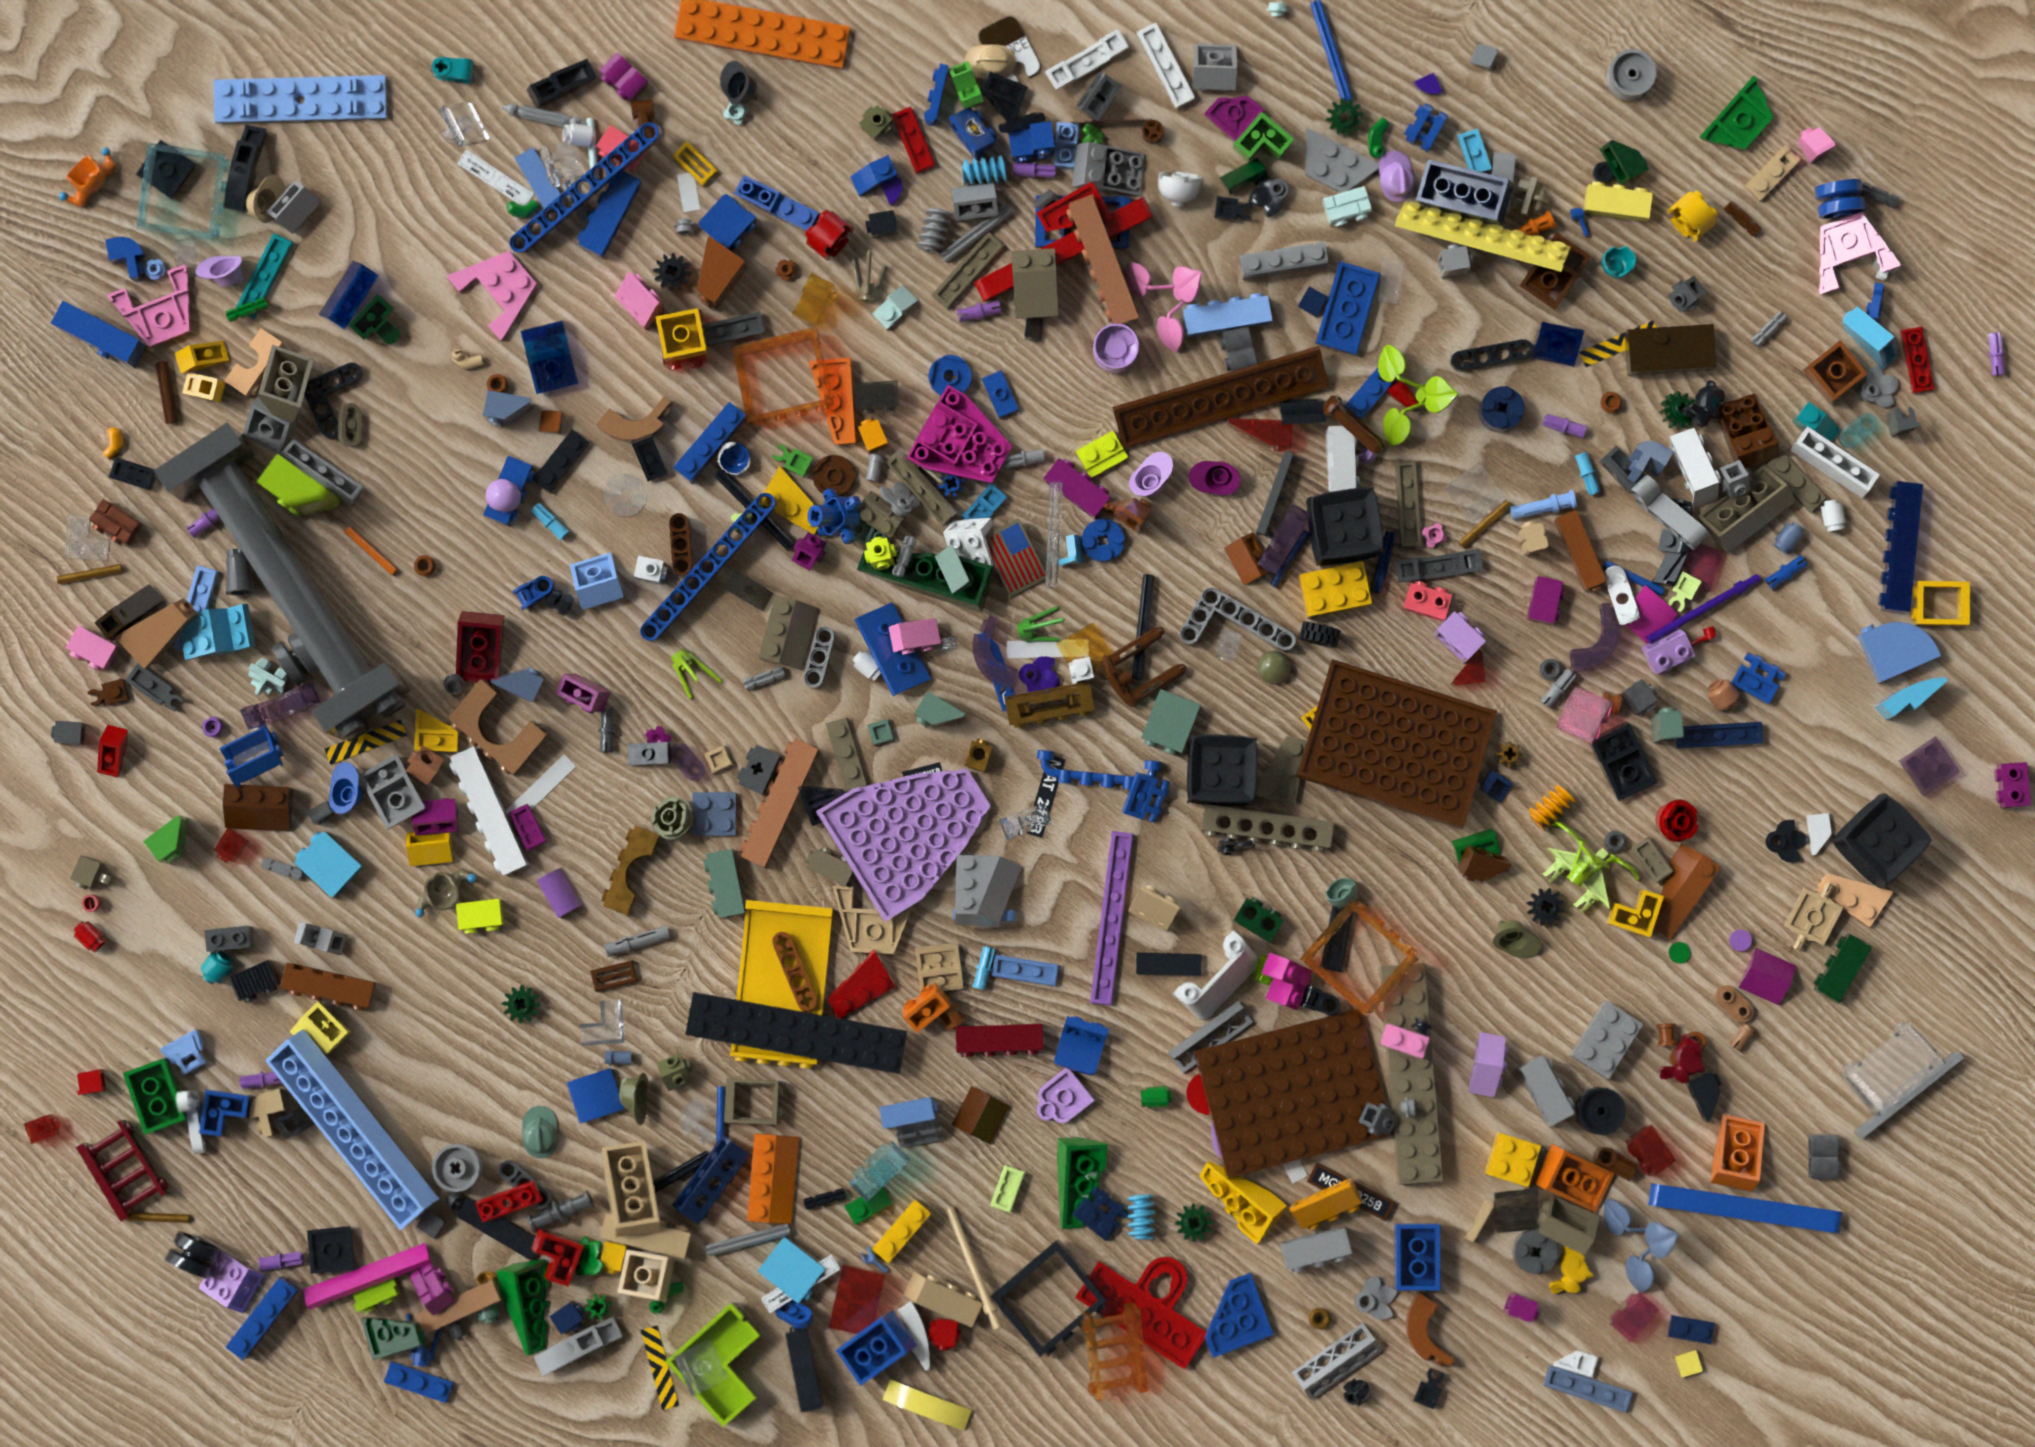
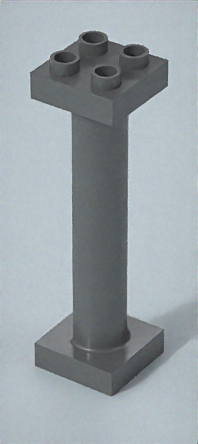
(359, 691)

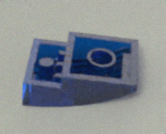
(549, 356)

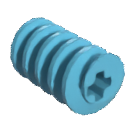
(984, 170)
(1141, 1216)

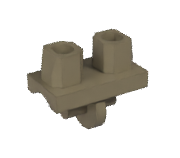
(1533, 200)

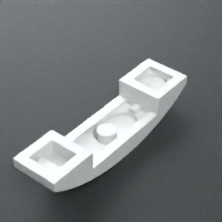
(1087, 60)

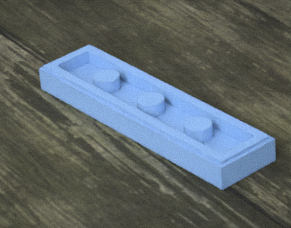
(200, 593)

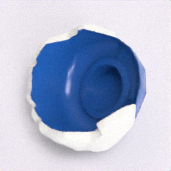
(734, 458)

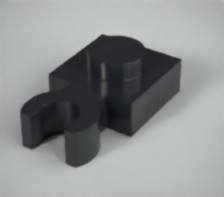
(1228, 209)
(1428, 1393)

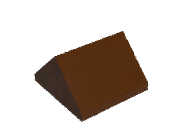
(980, 1115)

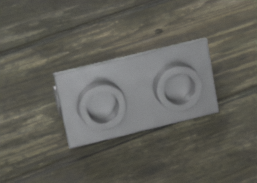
(918, 1133)

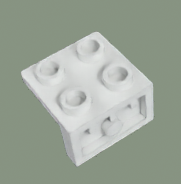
(970, 539)

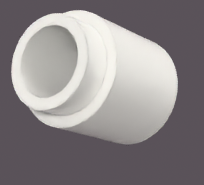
(578, 135)
(1833, 515)
(866, 665)

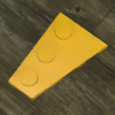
(791, 500)

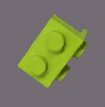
(375, 1294)

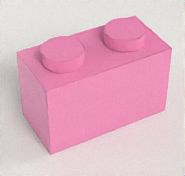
(914, 635)
(93, 648)
(1404, 1041)

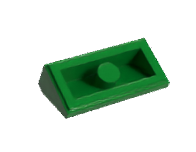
(1484, 840)

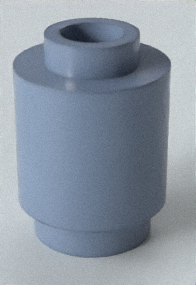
(1789, 537)

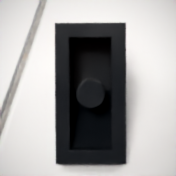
(1705, 1093)

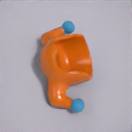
(88, 178)

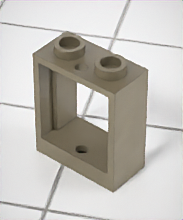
(730, 1101)
(1578, 1226)

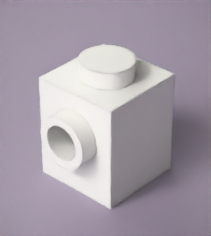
(650, 570)

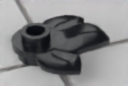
(1266, 196)
(1789, 840)
(1229, 846)

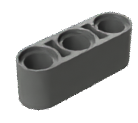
(518, 1175)

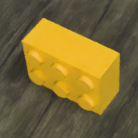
(1335, 590)

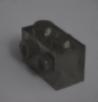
(877, 396)

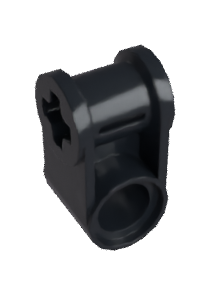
(1317, 1000)

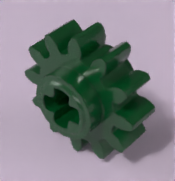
(1348, 124)
(1674, 403)
(513, 1006)
(1185, 1225)

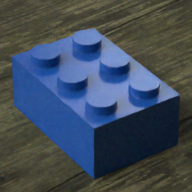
(1416, 1256)
(876, 1347)

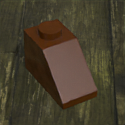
(1482, 864)

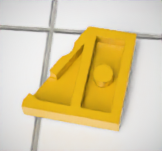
(434, 734)

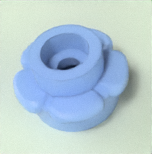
(154, 275)

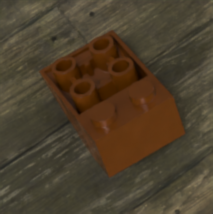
(1748, 431)

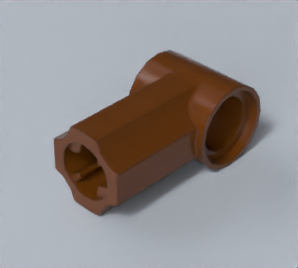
(643, 113)
(1617, 1163)

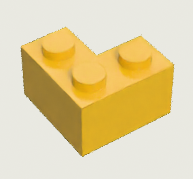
(1641, 918)

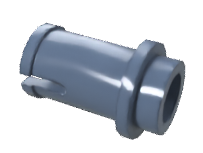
(617, 1057)

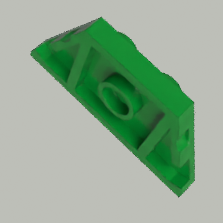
(1740, 119)

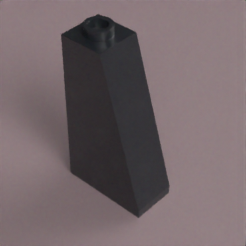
(804, 1369)

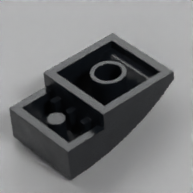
(1623, 761)

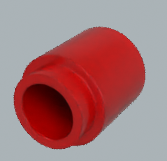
(89, 936)

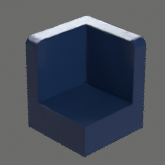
(1495, 786)

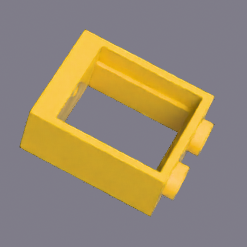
(1963, 603)

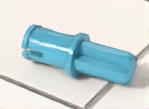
(1587, 473)
(550, 521)
(984, 968)

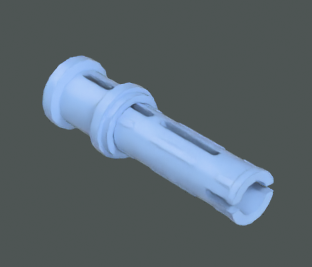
(1553, 503)

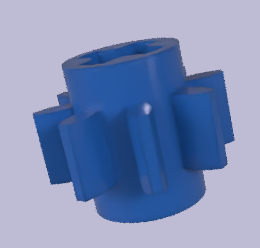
(949, 478)

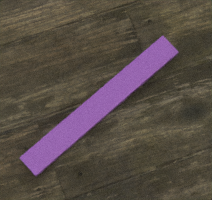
(1111, 918)

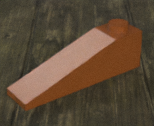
(1130, 512)
(1683, 888)

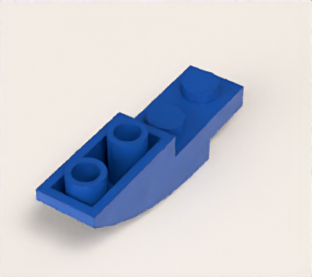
(776, 204)

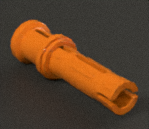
(1532, 224)

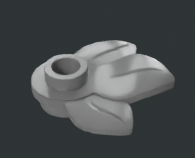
(1881, 385)
(900, 499)
(1378, 1297)

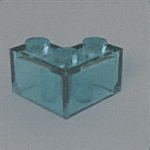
(879, 1170)

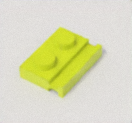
(1101, 454)

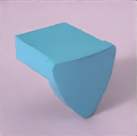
(1075, 551)

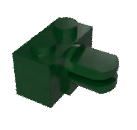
(374, 319)

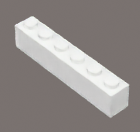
(489, 811)

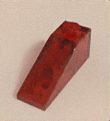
(1267, 432)

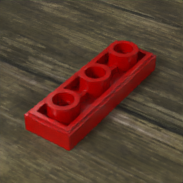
(1919, 373)
(519, 1198)

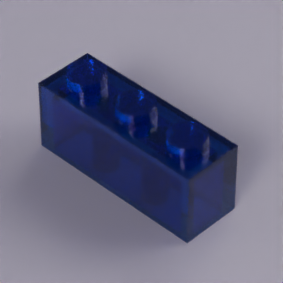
(348, 295)

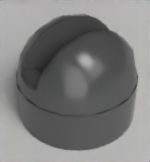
(454, 1200)

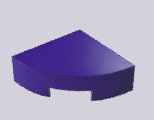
(1428, 85)
(892, 190)

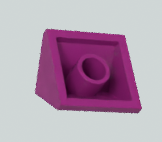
(1767, 976)

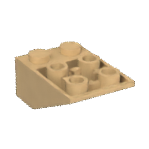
(1154, 908)

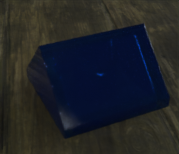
(1557, 343)

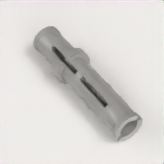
(627, 944)

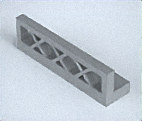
(1206, 1029)
(1339, 1364)

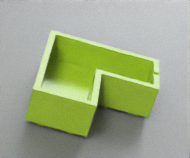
(729, 1337)

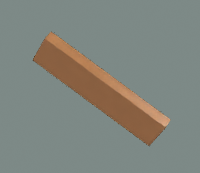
(463, 1305)

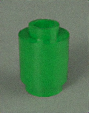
(1156, 1097)

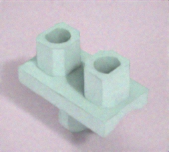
(264, 680)

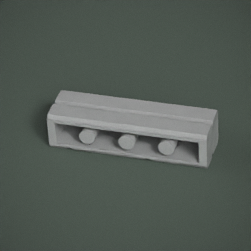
(1283, 260)

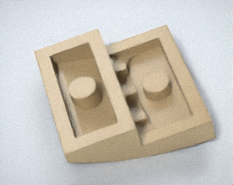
(939, 965)

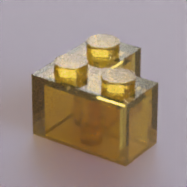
(814, 301)

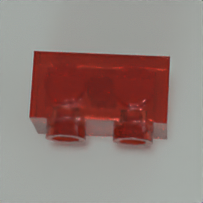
(1649, 1151)

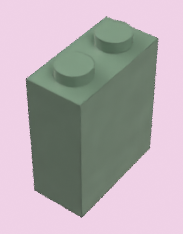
(1170, 722)

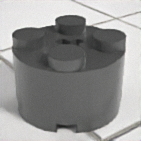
(1522, 1249)

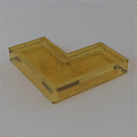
(1082, 641)

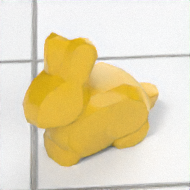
(1573, 1270)

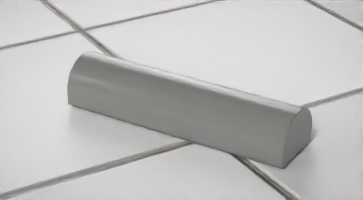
(322, 472)

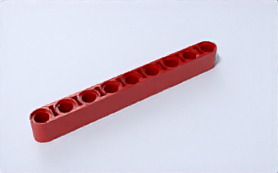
(1067, 247)

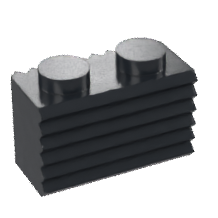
(254, 981)

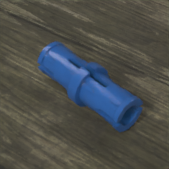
(1786, 572)

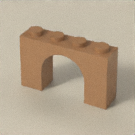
(469, 719)

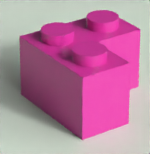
(1288, 981)

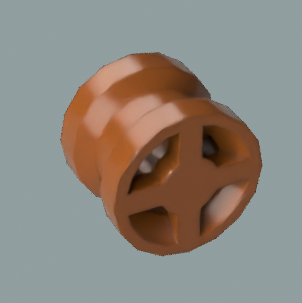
(1616, 699)

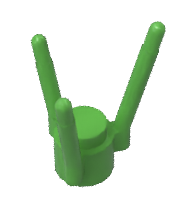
(1027, 627)

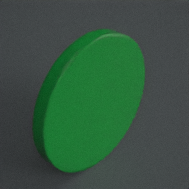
(1679, 952)

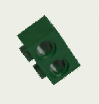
(1256, 924)

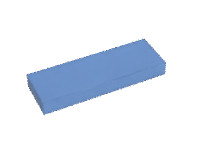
(536, 176)
(1025, 970)

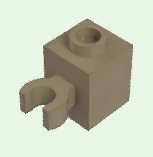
(88, 872)

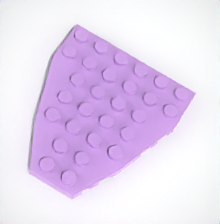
(904, 833)

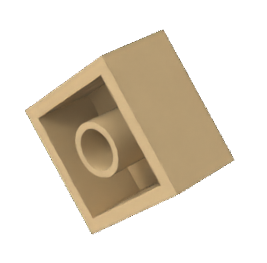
(646, 1276)

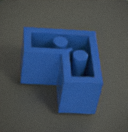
(1032, 142)
(218, 1106)

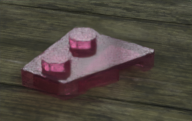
(1703, 564)

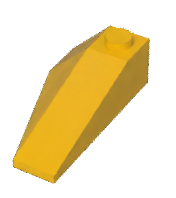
(1249, 1204)

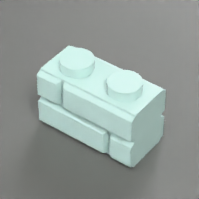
(1347, 206)

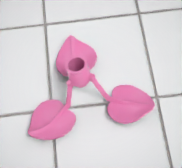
(1185, 288)

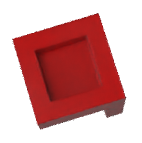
(91, 1082)

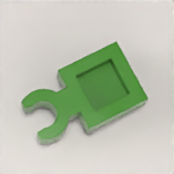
(795, 461)

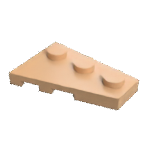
(1857, 898)

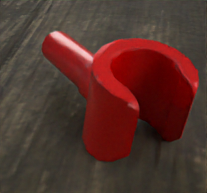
(1709, 633)

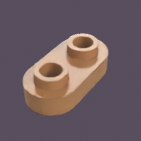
(1734, 1003)

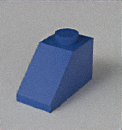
(874, 175)

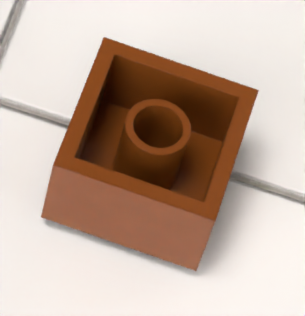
(1835, 371)

